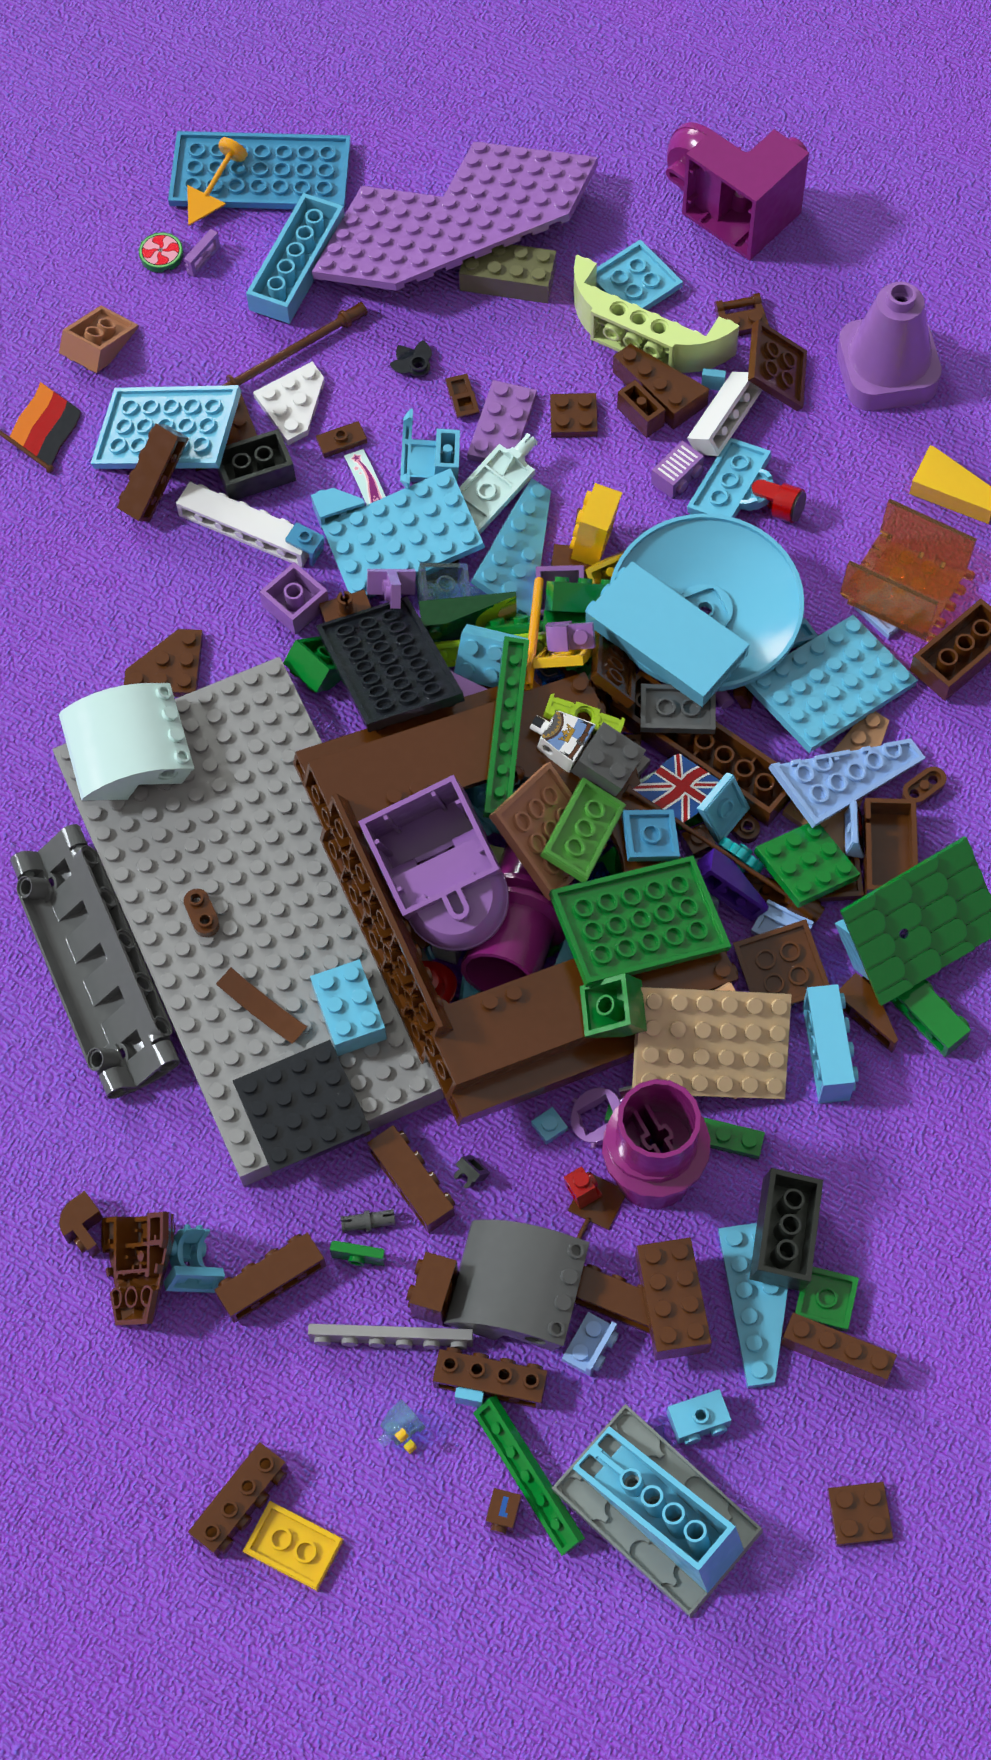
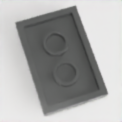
(670, 711)

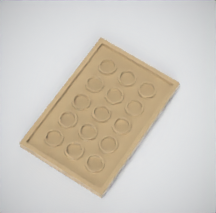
(715, 1042)

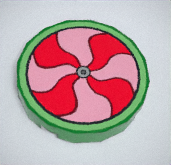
(161, 252)

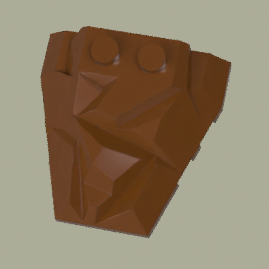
(138, 1260)

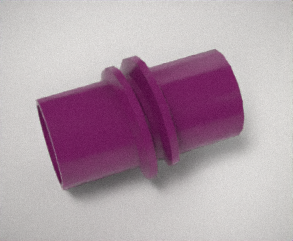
(523, 938)
(672, 1120)

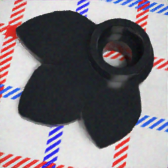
(410, 359)

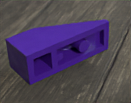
(730, 885)

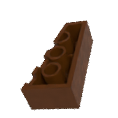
(672, 389)

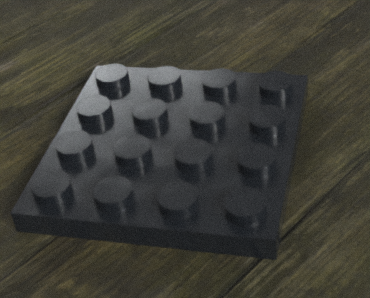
(301, 1107)

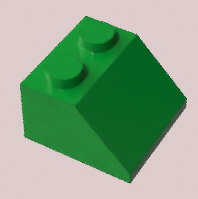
(312, 664)
(613, 1007)

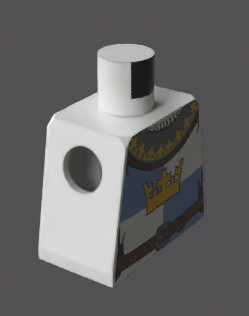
(562, 737)

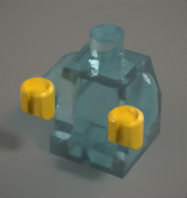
(400, 1426)

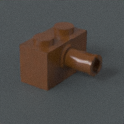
(344, 605)

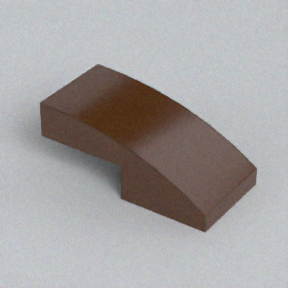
(462, 396)

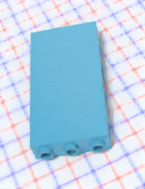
(666, 633)

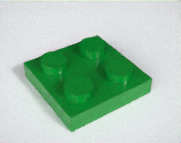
(828, 1298)

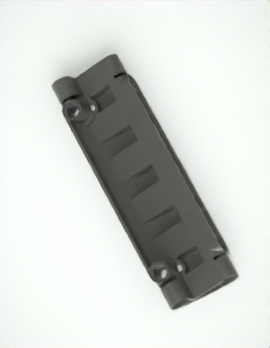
(95, 963)

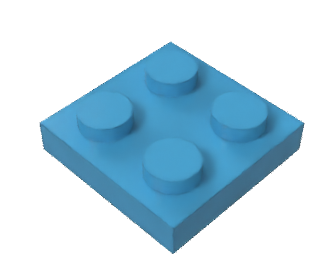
(650, 835)

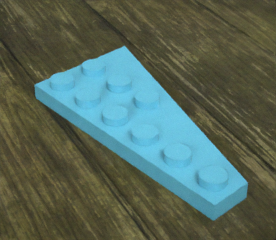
(755, 1306)

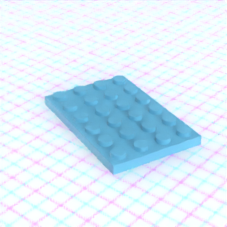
(195, 411)
(404, 530)
(832, 683)

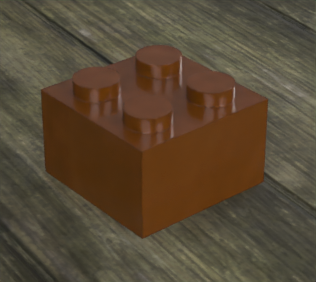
(433, 1288)

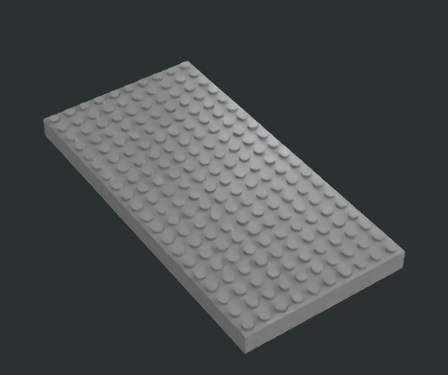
(256, 850)

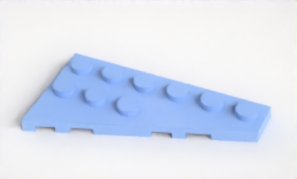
(835, 779)

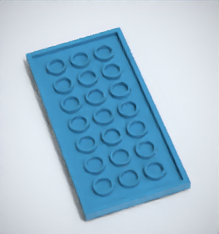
(270, 177)

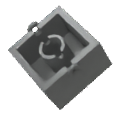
(608, 759)

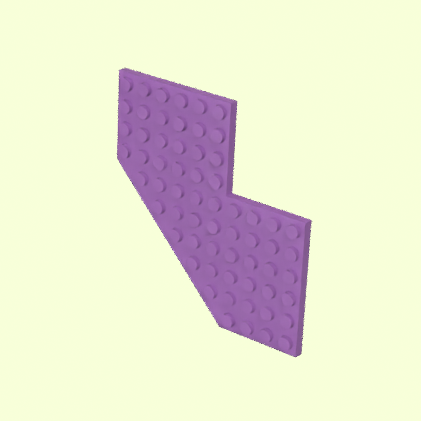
(490, 202)

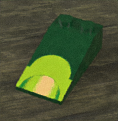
(449, 616)

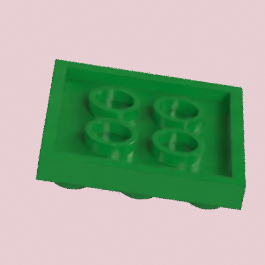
(806, 863)

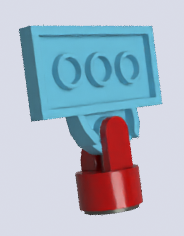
(740, 482)

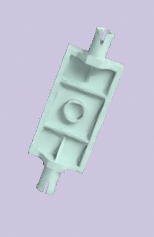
(497, 481)

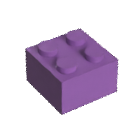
(293, 598)

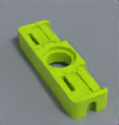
(558, 704)

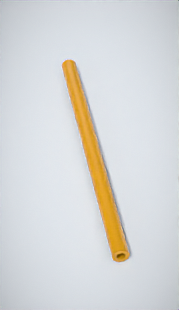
(534, 631)

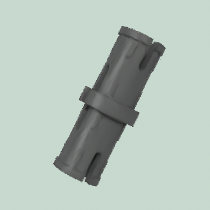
(368, 1220)

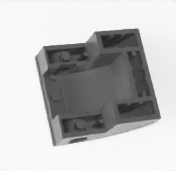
(517, 1282)

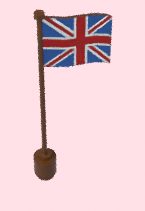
(683, 787)

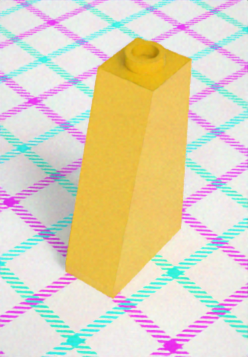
(951, 486)

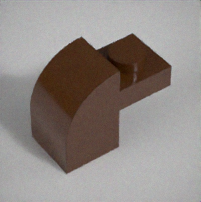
(77, 1218)

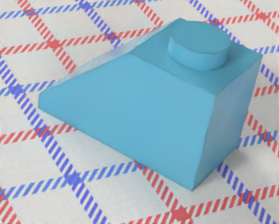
(333, 504)

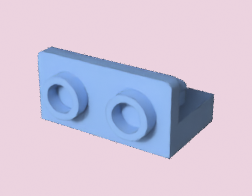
(590, 1343)

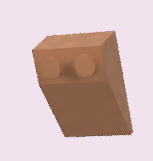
(96, 338)

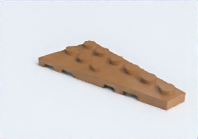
(864, 733)

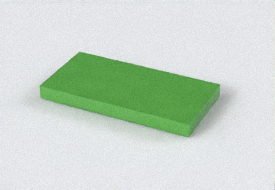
(583, 830)

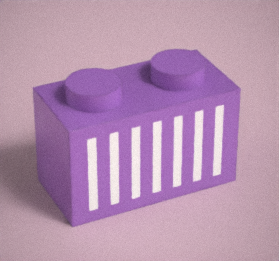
(677, 469)

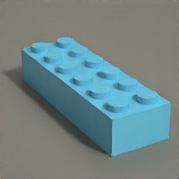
(289, 265)

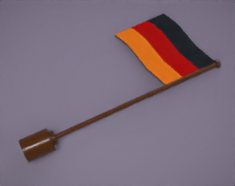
(44, 426)

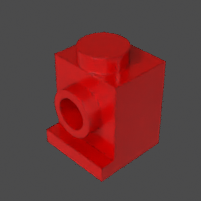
(582, 1187)

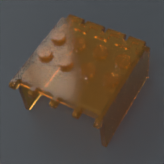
(910, 571)

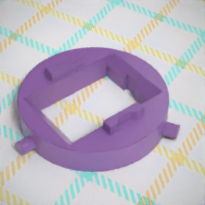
(586, 1102)

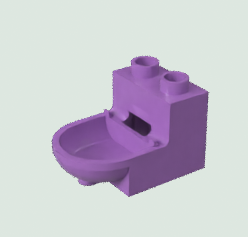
(440, 866)

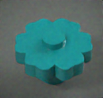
(742, 853)

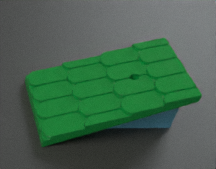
(918, 921)

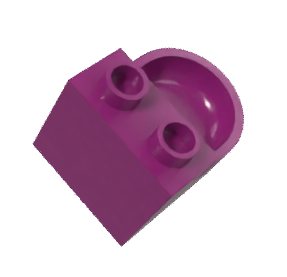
(766, 178)

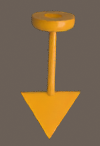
(203, 204)

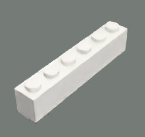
(239, 522)

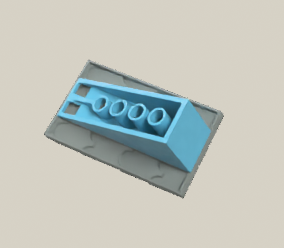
(657, 1510)

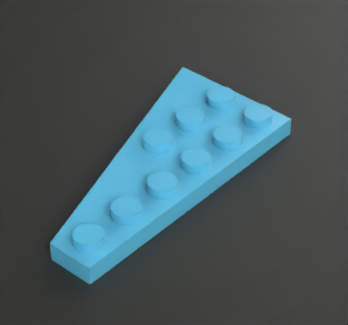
(517, 549)

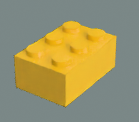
(594, 524)

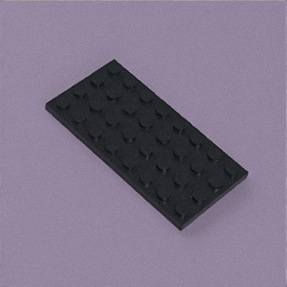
(389, 664)

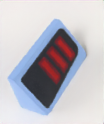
(854, 831)

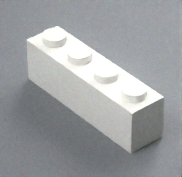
(724, 414)

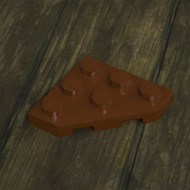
(172, 662)

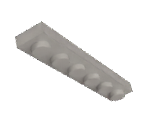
(380, 1335)

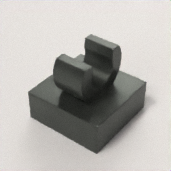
(472, 1169)

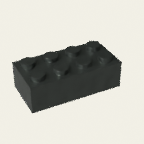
(786, 1229)

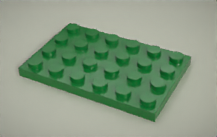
(639, 920)

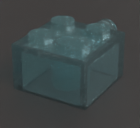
(444, 581)

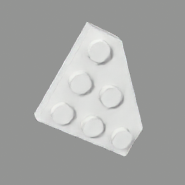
(292, 401)

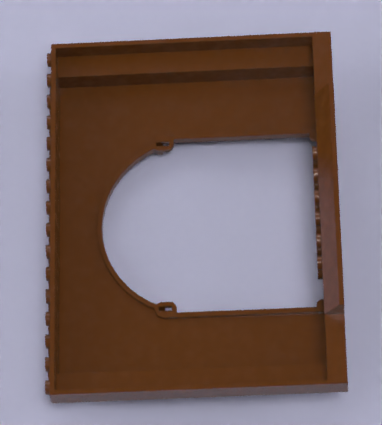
(515, 1035)

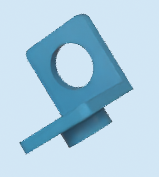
(307, 541)

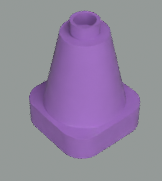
(890, 353)

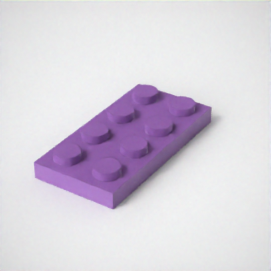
(502, 419)

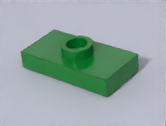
(357, 1254)

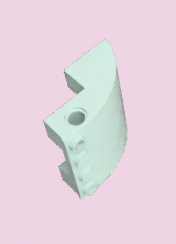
(125, 740)

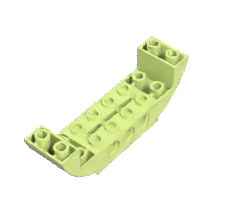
(619, 323)

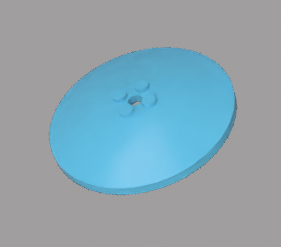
(736, 575)

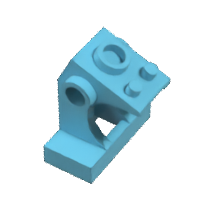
(191, 1248)

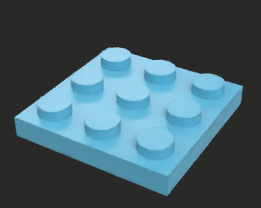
(638, 276)

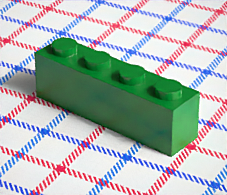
(572, 596)
(933, 1017)

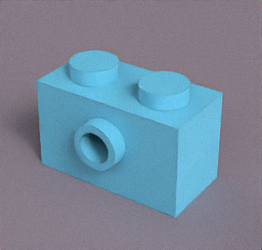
(699, 1417)

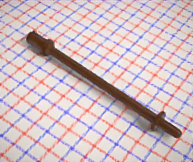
(344, 319)

